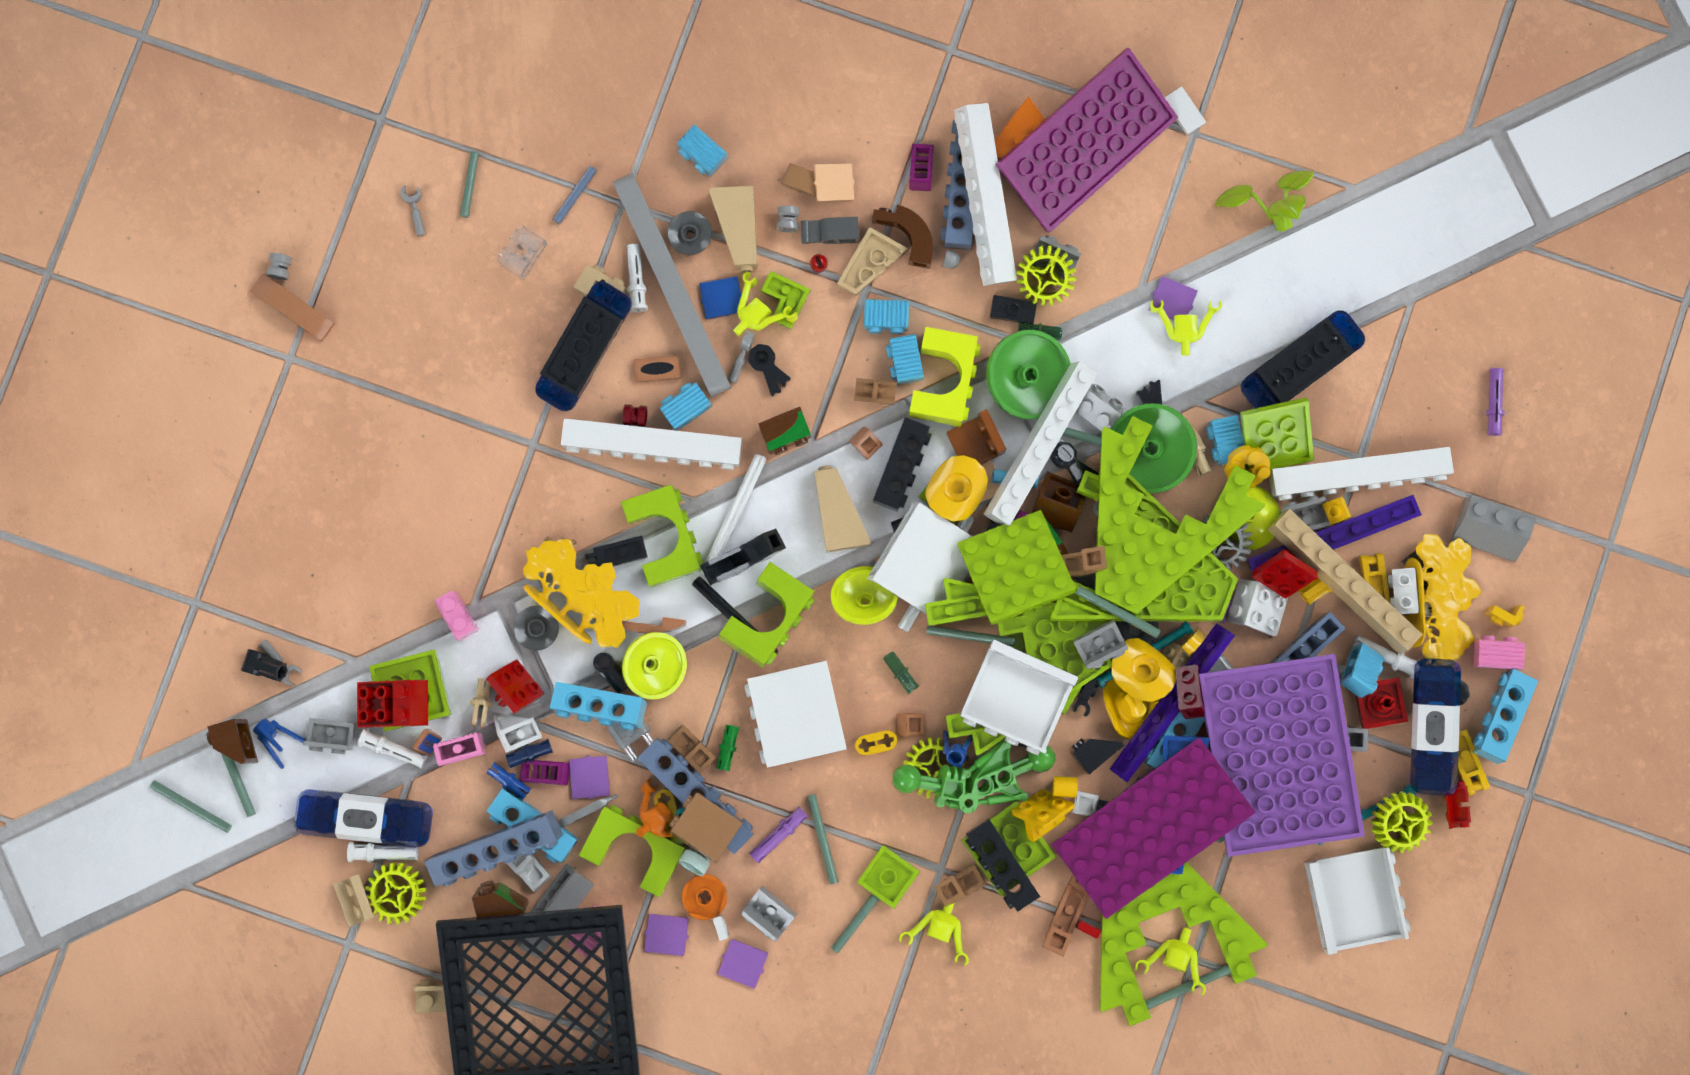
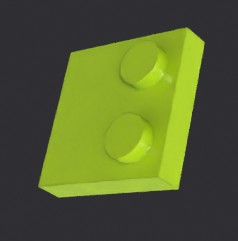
(888, 877)

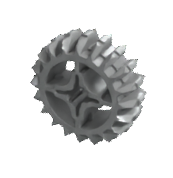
(1232, 544)

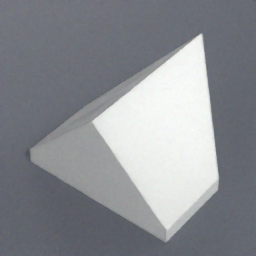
(515, 731)

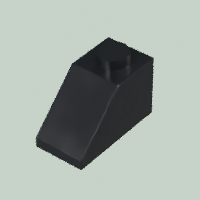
(1094, 752)

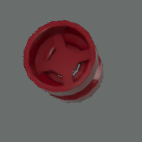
(635, 415)

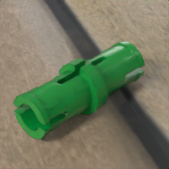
(727, 747)

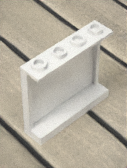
(921, 557)
(1017, 697)
(795, 714)
(1357, 899)

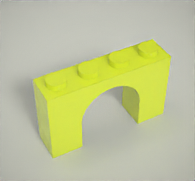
(959, 350)

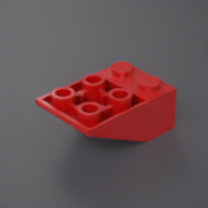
(392, 703)

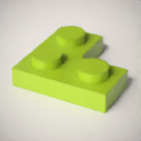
(788, 293)

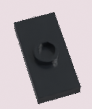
(1013, 309)

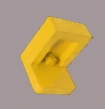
(1336, 510)
(1501, 617)

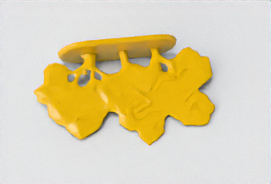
(586, 592)
(1446, 593)

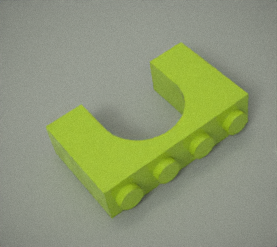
(665, 503)
(761, 646)
(611, 825)

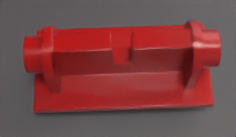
(1456, 814)

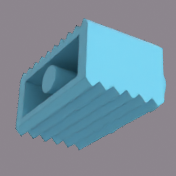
(702, 151)
(886, 316)
(905, 359)
(685, 406)
(1225, 437)
(1362, 670)

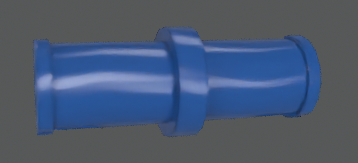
(508, 781)

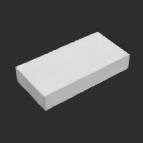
(1188, 114)

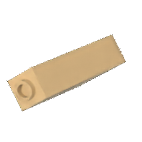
(738, 223)
(839, 517)

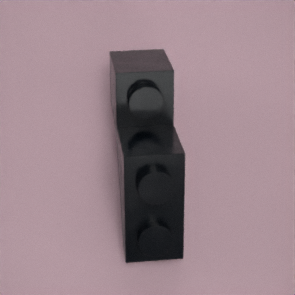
(743, 557)

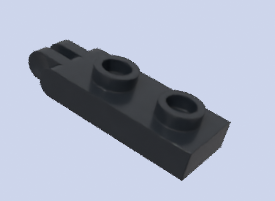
(619, 552)

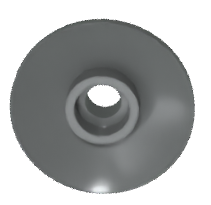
(685, 223)
(525, 631)

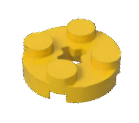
(1252, 456)

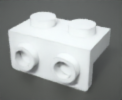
(1405, 590)

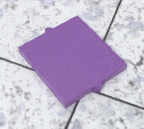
(1176, 297)
(589, 777)
(666, 934)
(743, 963)

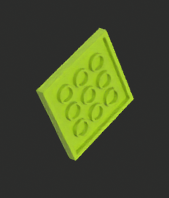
(1016, 567)

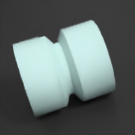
(694, 862)

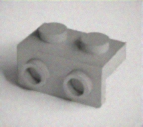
(1100, 408)
(1310, 512)
(1100, 645)
(330, 734)
(768, 914)

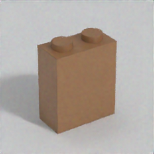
(705, 827)

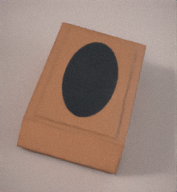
(657, 369)

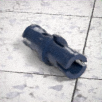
(529, 753)

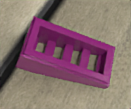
(921, 181)
(558, 776)

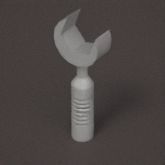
(415, 212)
(745, 346)
(272, 653)

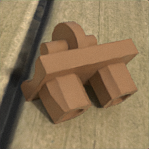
(875, 391)

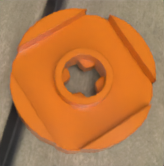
(712, 907)

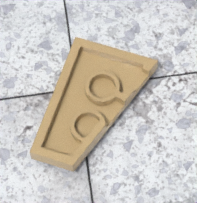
(869, 261)

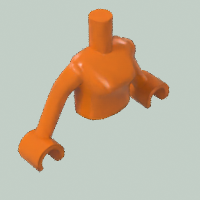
(655, 818)

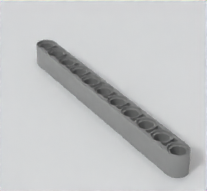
(672, 285)

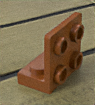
(977, 439)

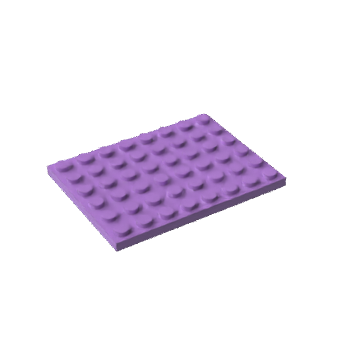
(1286, 750)

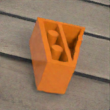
(1018, 127)

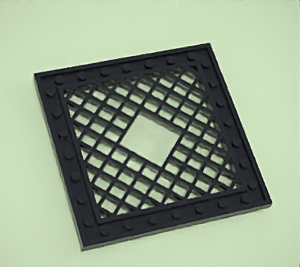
(455, 977)

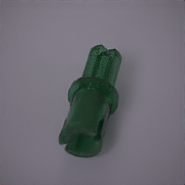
(1055, 332)
(900, 672)

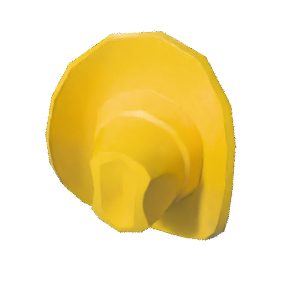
(957, 488)
(1143, 671)
(1124, 710)

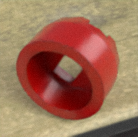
(814, 265)

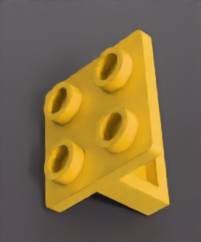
(1042, 813)

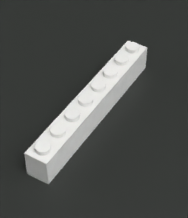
(985, 194)
(652, 443)
(1040, 443)
(1361, 472)

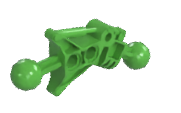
(961, 784)

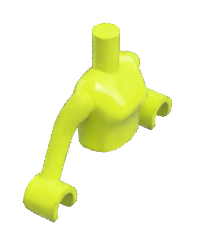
(756, 312)
(1185, 326)
(941, 928)
(1177, 957)

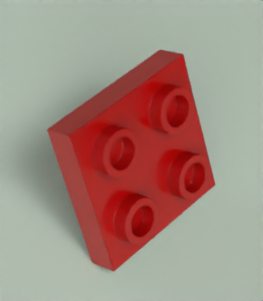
(1285, 574)
(514, 686)
(1383, 706)

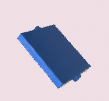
(720, 297)

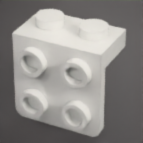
(1257, 607)

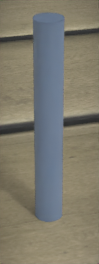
(574, 195)

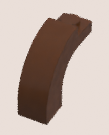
(914, 228)

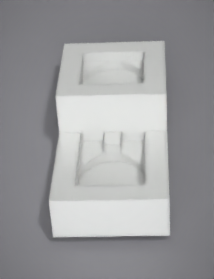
(530, 871)

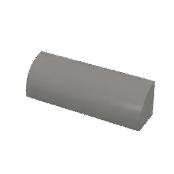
(564, 893)

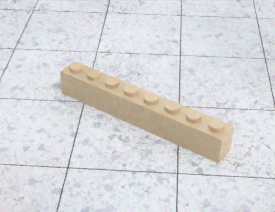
(1344, 581)

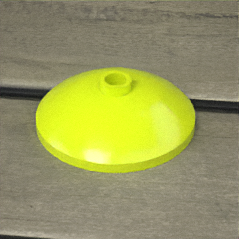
(1261, 521)
(853, 590)
(666, 667)

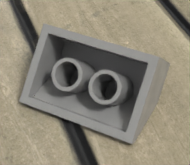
(1493, 528)

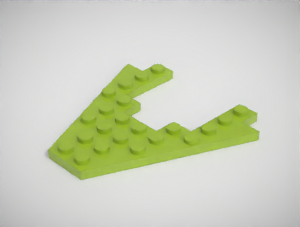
(1140, 554)
(1195, 597)
(1042, 639)
(1198, 904)

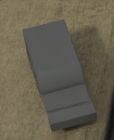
(830, 231)

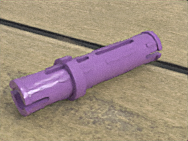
(1495, 402)
(779, 834)

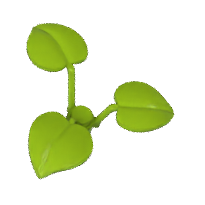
(1280, 211)

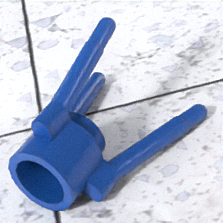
(266, 733)
(956, 753)

